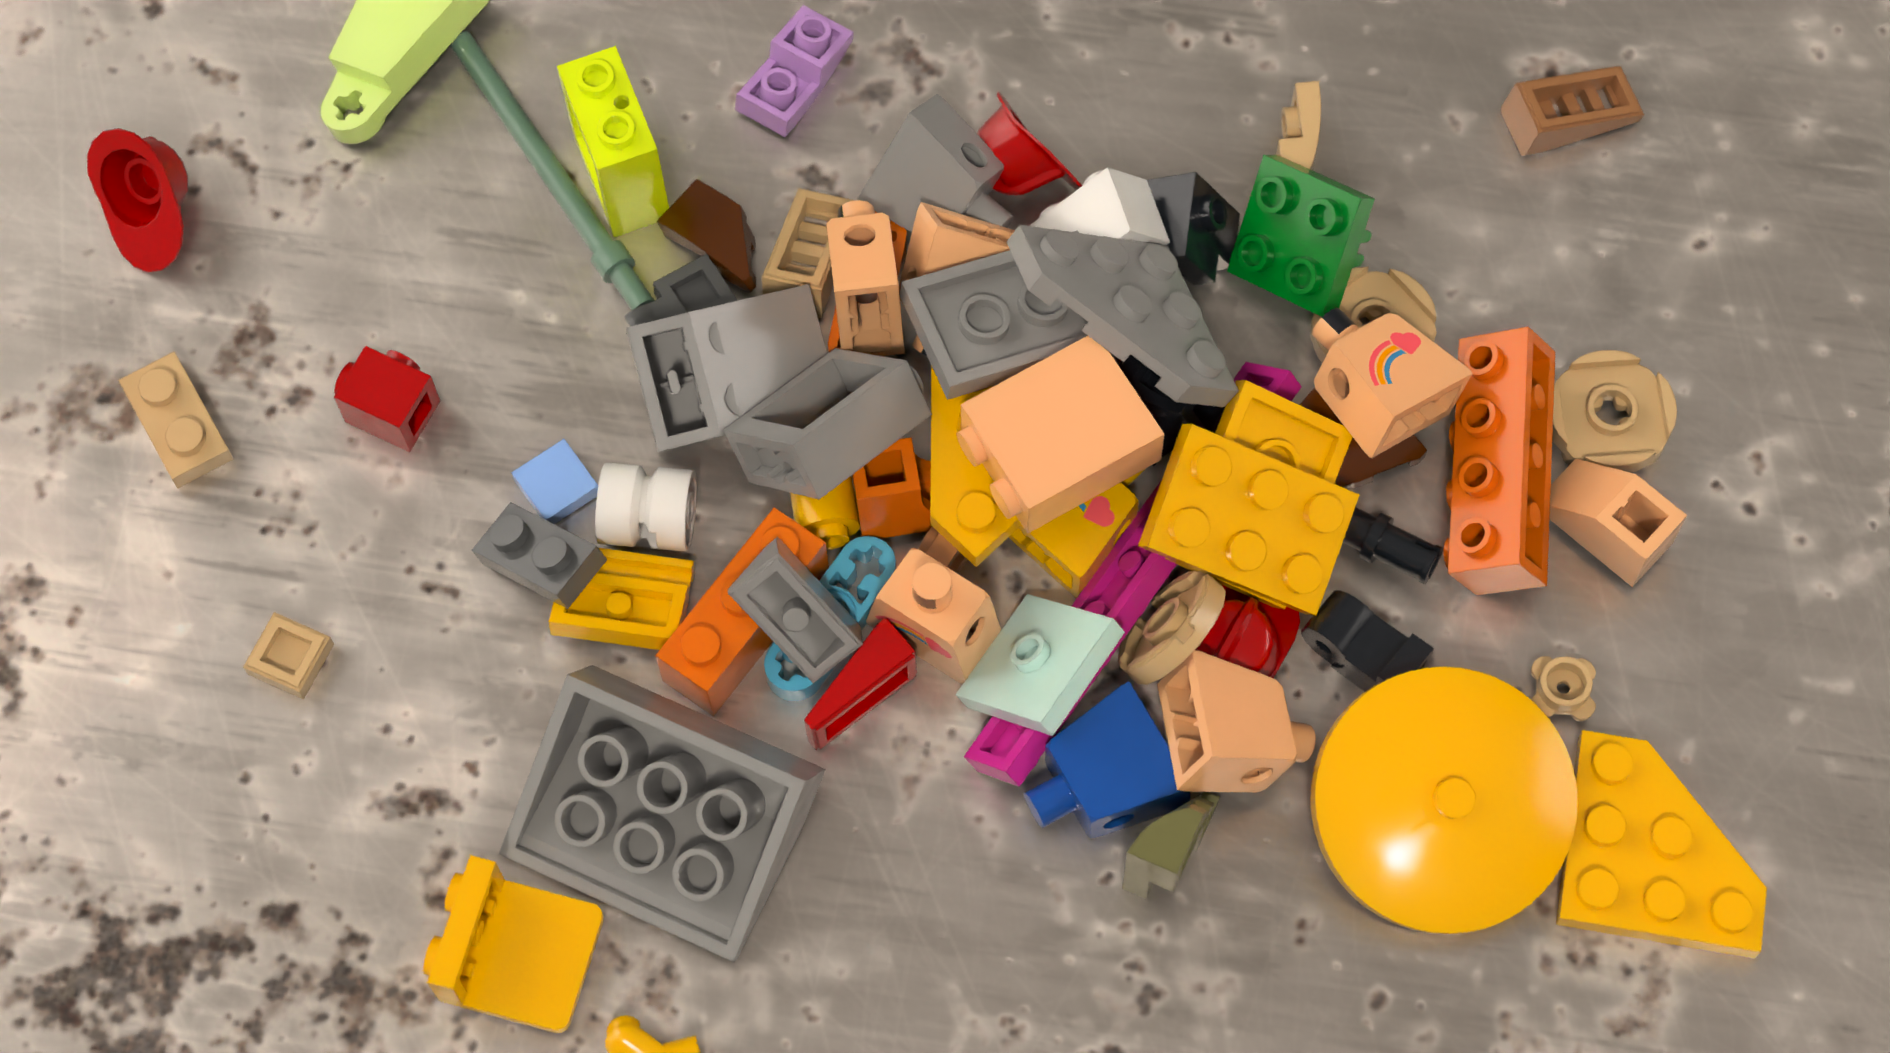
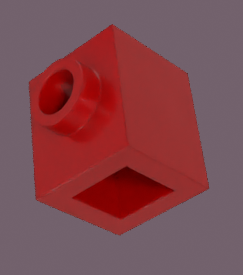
(386, 396)

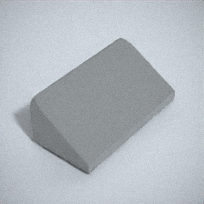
(796, 611)

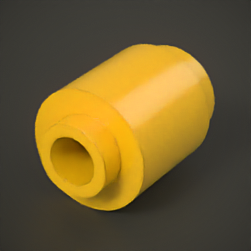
(831, 517)

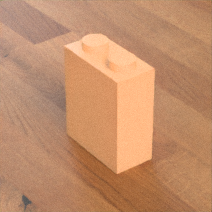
(1059, 433)

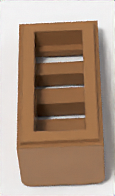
(1537, 127)

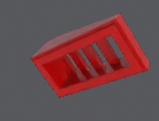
(867, 680)

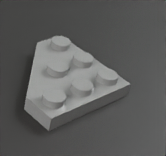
(1131, 306)

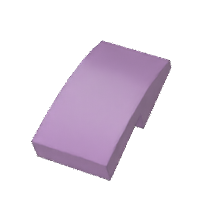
(795, 72)

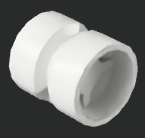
(646, 506)

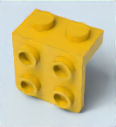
(512, 949)

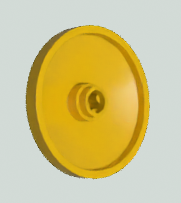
(1444, 800)

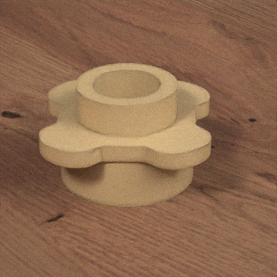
(1576, 674)

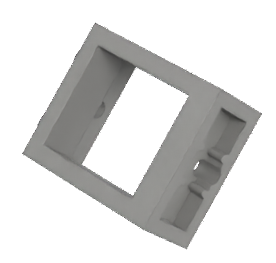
(828, 422)

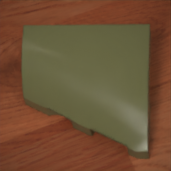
(1166, 844)

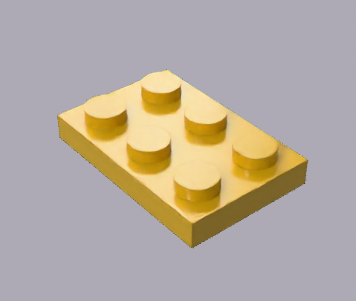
(1284, 433)
(1248, 519)

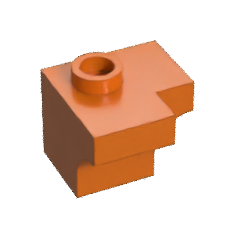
(894, 492)

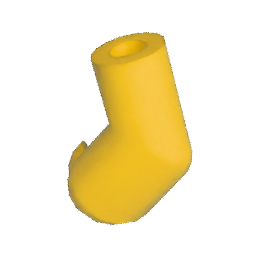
(627, 1037)

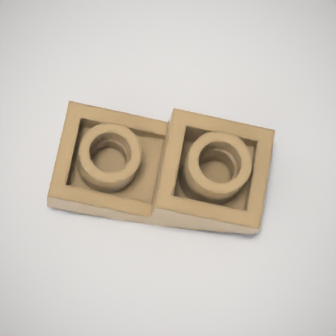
(1301, 125)

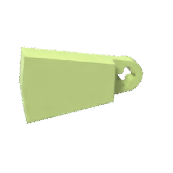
(384, 55)

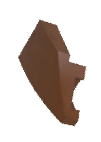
(713, 226)

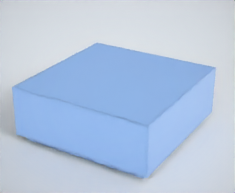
(556, 482)

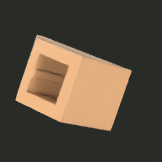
(1614, 517)

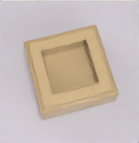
(288, 655)

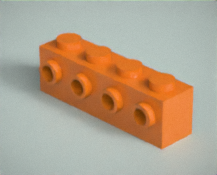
(1502, 463)

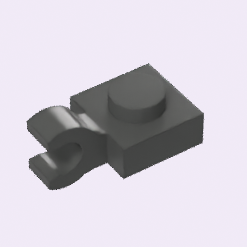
(683, 291)

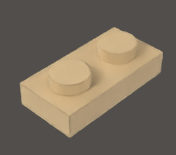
(175, 420)

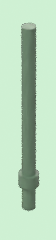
(609, 255)

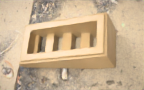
(780, 272)

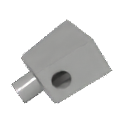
(936, 163)

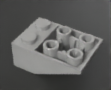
(722, 361)

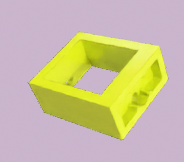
(614, 140)

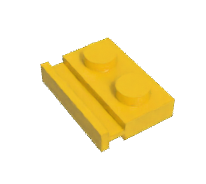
(628, 601)

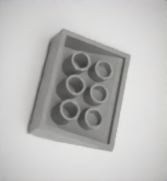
(660, 810)

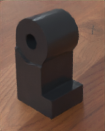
(1362, 643)

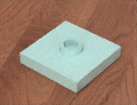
(1040, 664)

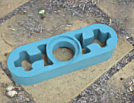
(844, 572)

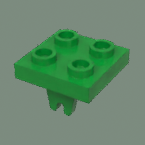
(1301, 235)

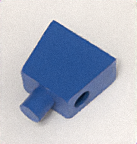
(1108, 769)

